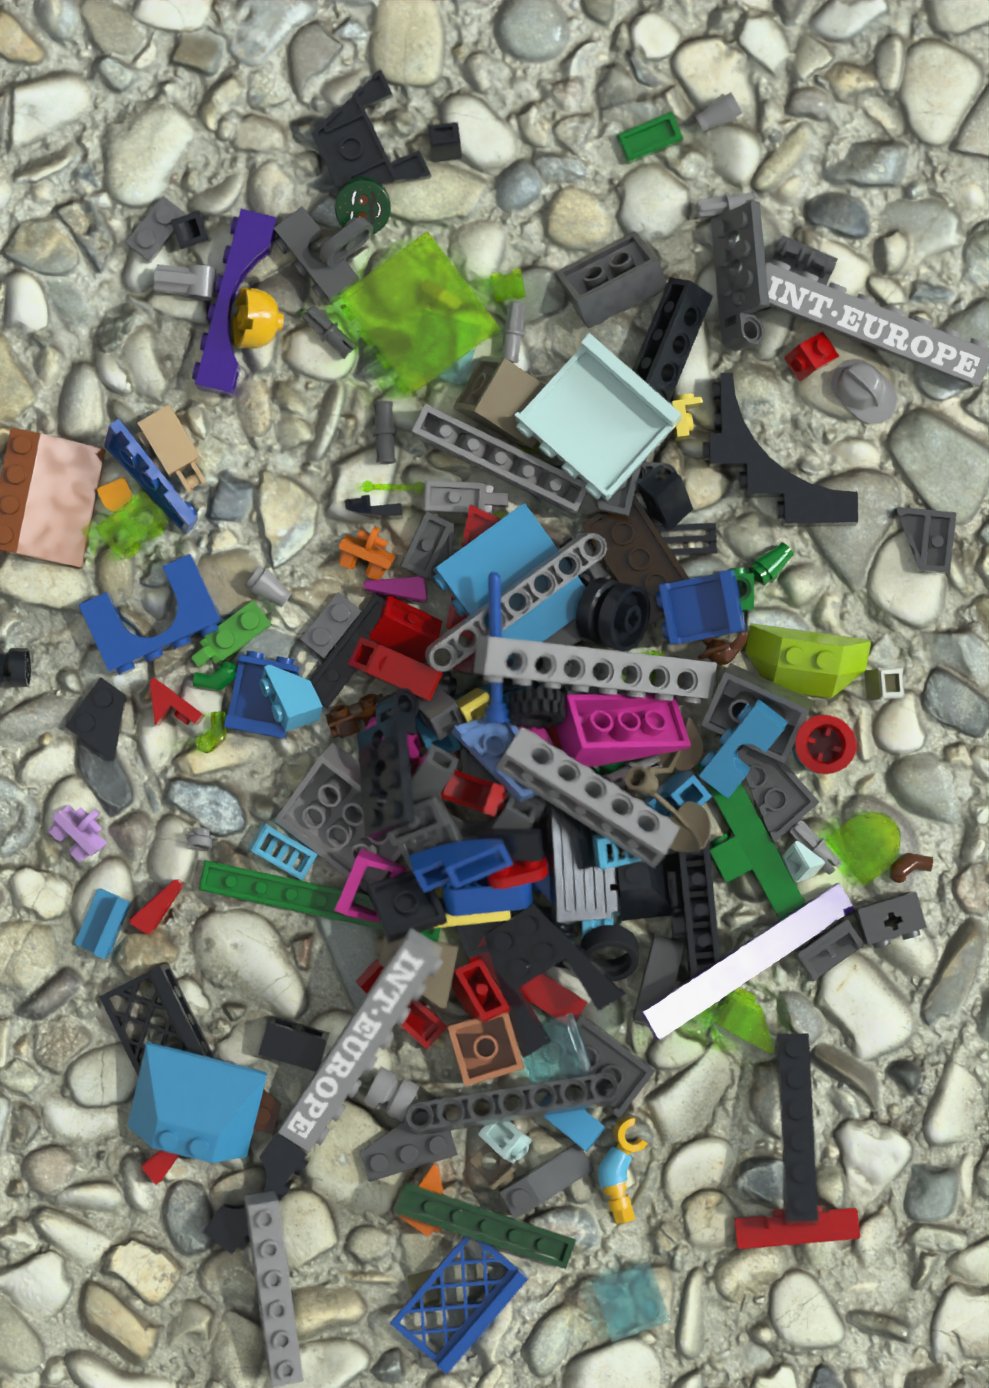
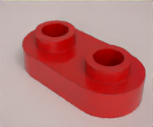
(518, 874)

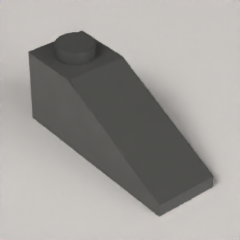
(545, 1180)

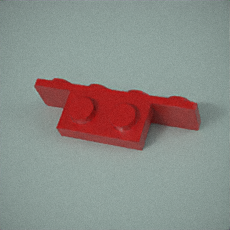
(770, 1229)

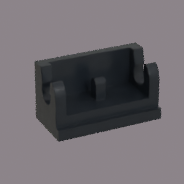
(666, 499)
(293, 1043)

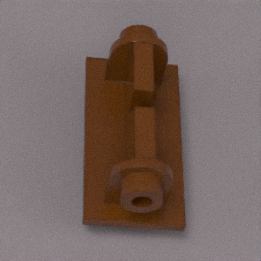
(346, 717)

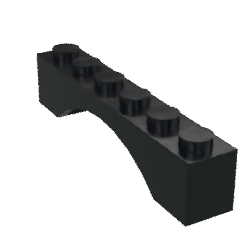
(797, 1129)

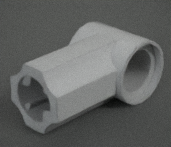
(194, 282)

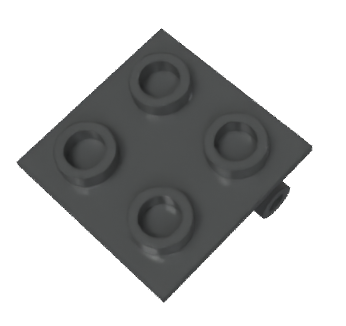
(805, 258)

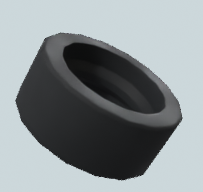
(616, 937)

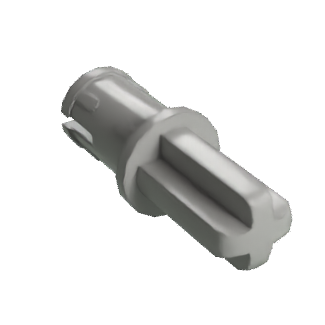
(722, 204)
(513, 331)
(808, 838)

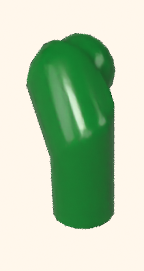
(218, 680)

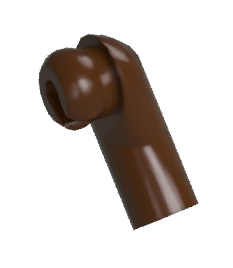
(907, 863)

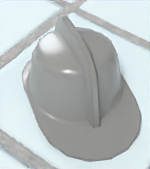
(864, 391)

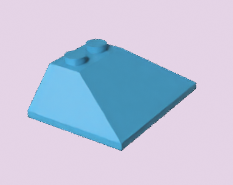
(195, 1104)

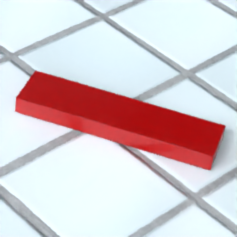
(542, 991)

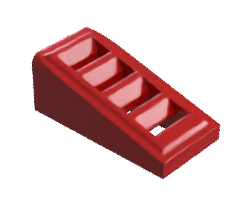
(153, 912)
(158, 1165)

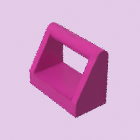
(364, 859)

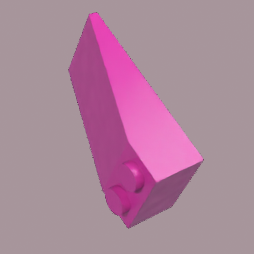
(620, 728)

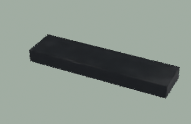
(335, 672)

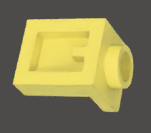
(684, 402)

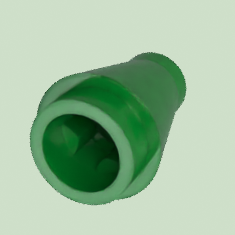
(770, 564)

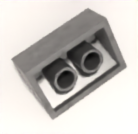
(612, 279)
(743, 687)

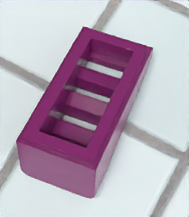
(403, 588)

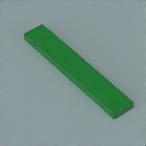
(760, 850)

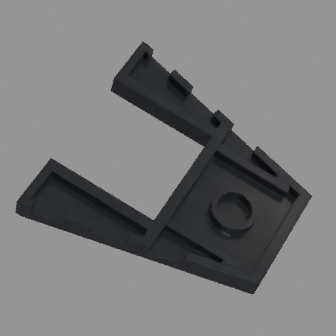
(525, 950)

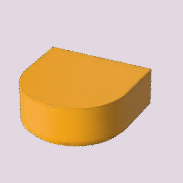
(115, 494)

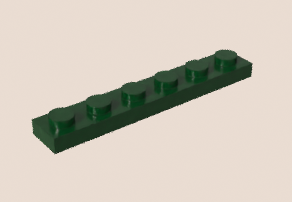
(484, 1225)

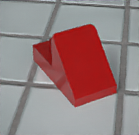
(165, 700)

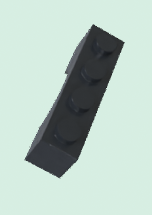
(280, 1161)

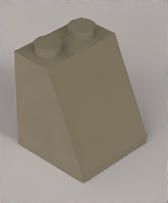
(495, 396)
(437, 986)

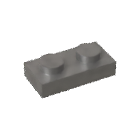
(155, 229)
(331, 625)

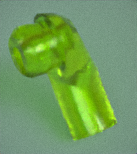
(215, 736)

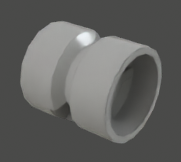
(391, 1093)

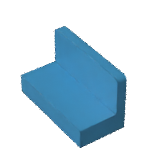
(103, 923)

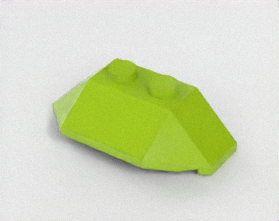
(806, 659)

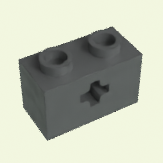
(872, 918)

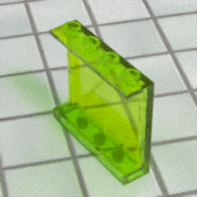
(418, 314)

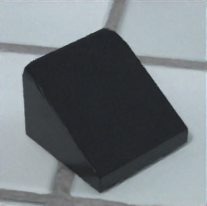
(445, 142)
(191, 230)

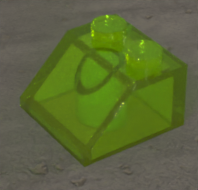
(744, 1018)

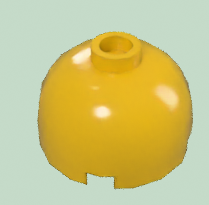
(256, 319)

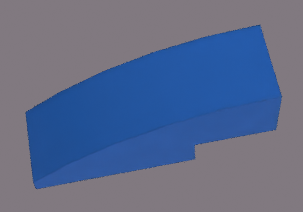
(459, 862)

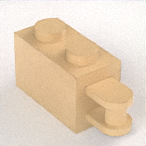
(172, 446)

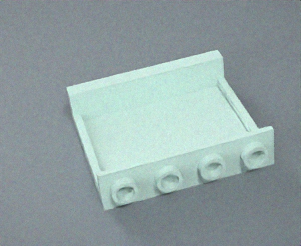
(598, 419)

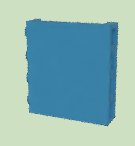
(511, 550)

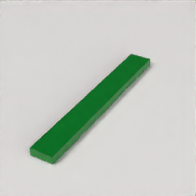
(284, 893)

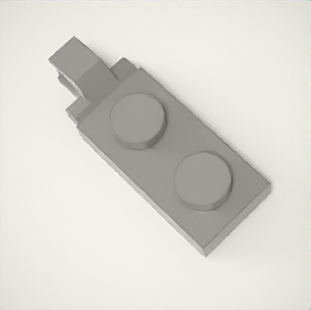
(457, 496)

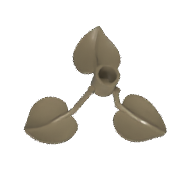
(691, 817)

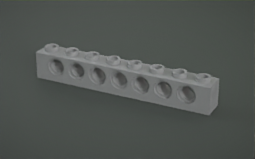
(697, 674)

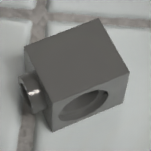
(439, 713)

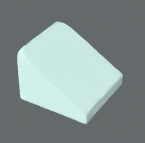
(801, 862)

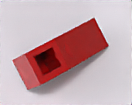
(394, 668)

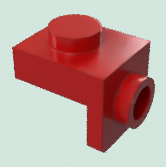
(811, 356)

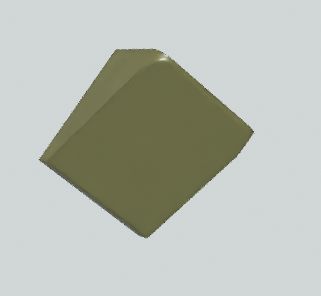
(884, 683)
(431, 1297)

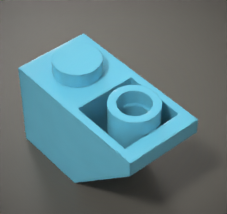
(291, 697)

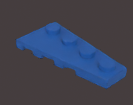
(148, 476)

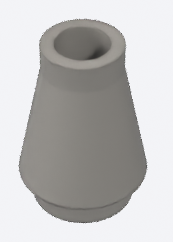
(719, 112)
(267, 586)

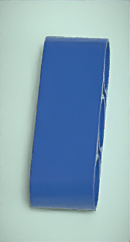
(481, 898)

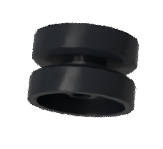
(613, 614)

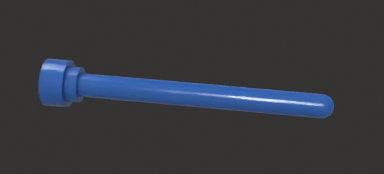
(496, 708)

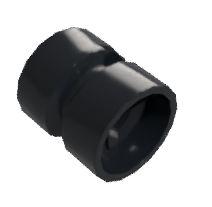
(20, 667)

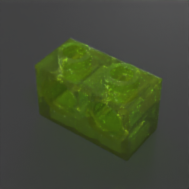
(128, 518)

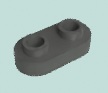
(346, 241)

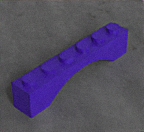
(251, 243)

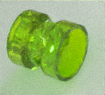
(508, 285)

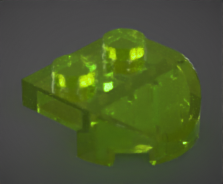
(867, 844)

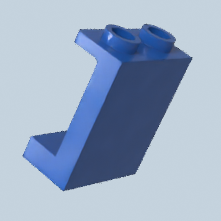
(701, 608)
(249, 707)

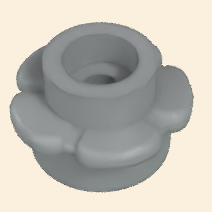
(200, 839)

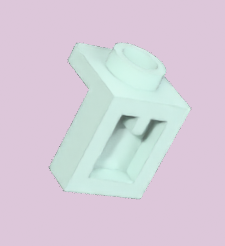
(506, 1140)

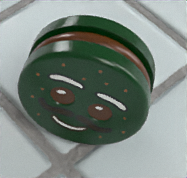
(365, 199)

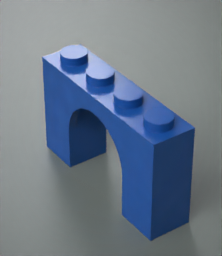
(194, 616)

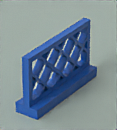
(478, 1319)

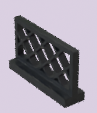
(172, 1002)

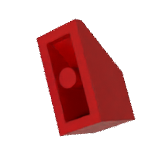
(478, 992)

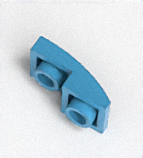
(576, 1125)

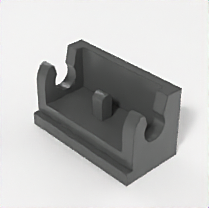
(829, 949)

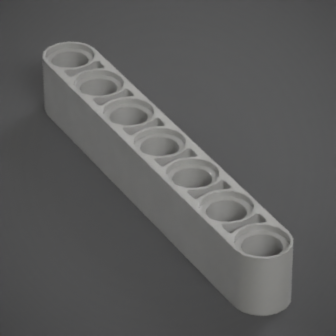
(530, 596)

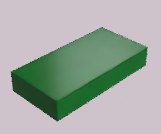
(649, 137)

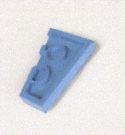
(488, 745)

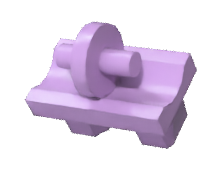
(81, 828)

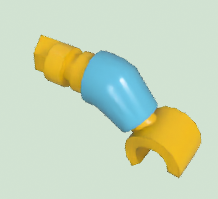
(614, 1168)

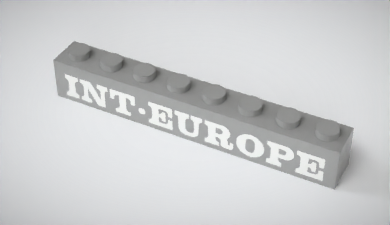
(876, 326)
(360, 1040)

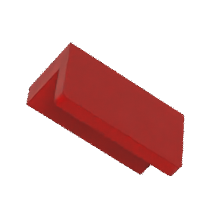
(405, 629)

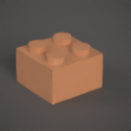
(485, 1048)

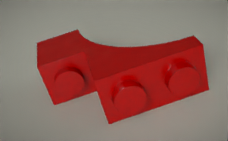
(472, 792)

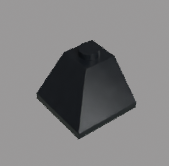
(645, 889)

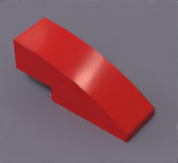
(420, 1022)

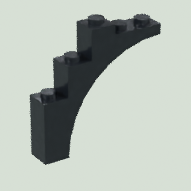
(735, 447)

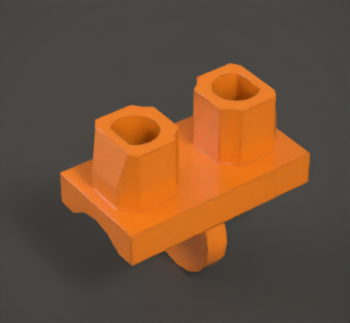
(378, 559)

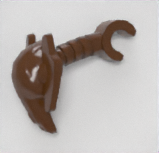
(722, 650)

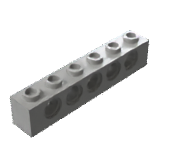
(499, 459)
(592, 811)
(273, 1288)

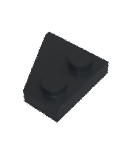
(100, 718)

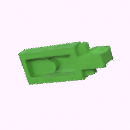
(232, 635)

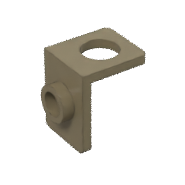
(498, 1177)

